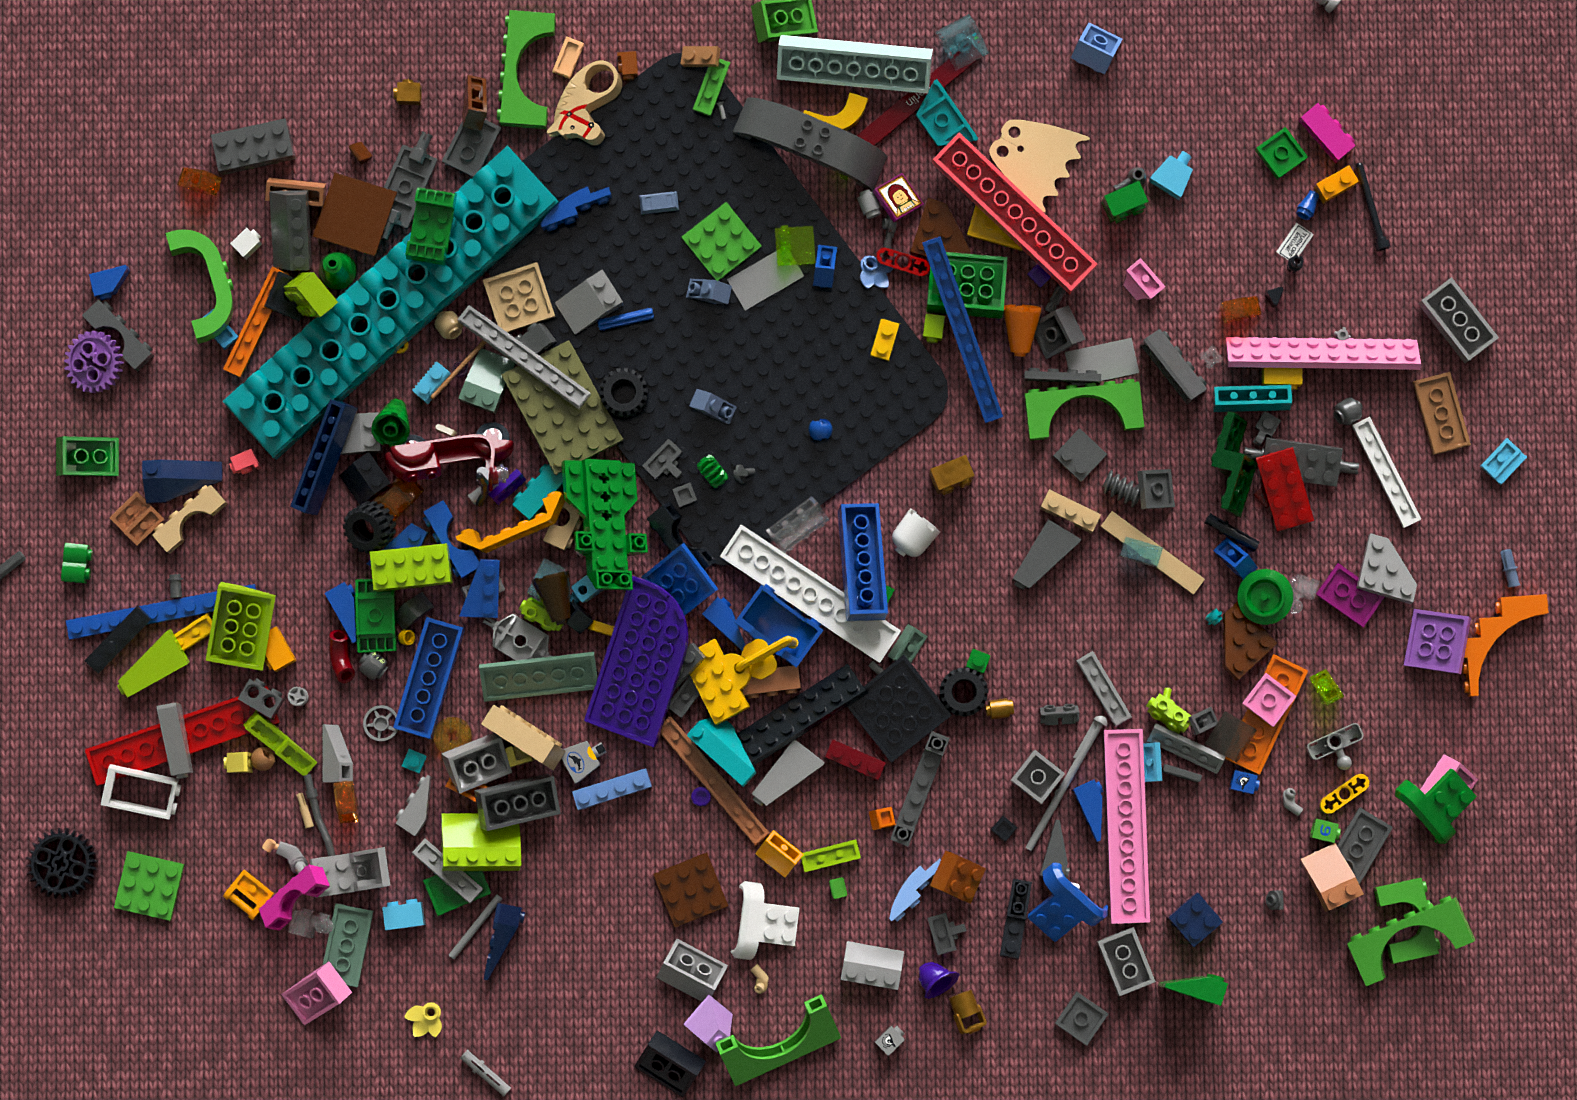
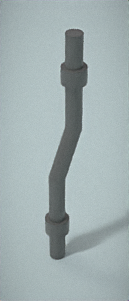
(311, 794)

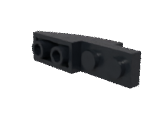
(1015, 919)

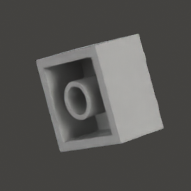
(1037, 777)

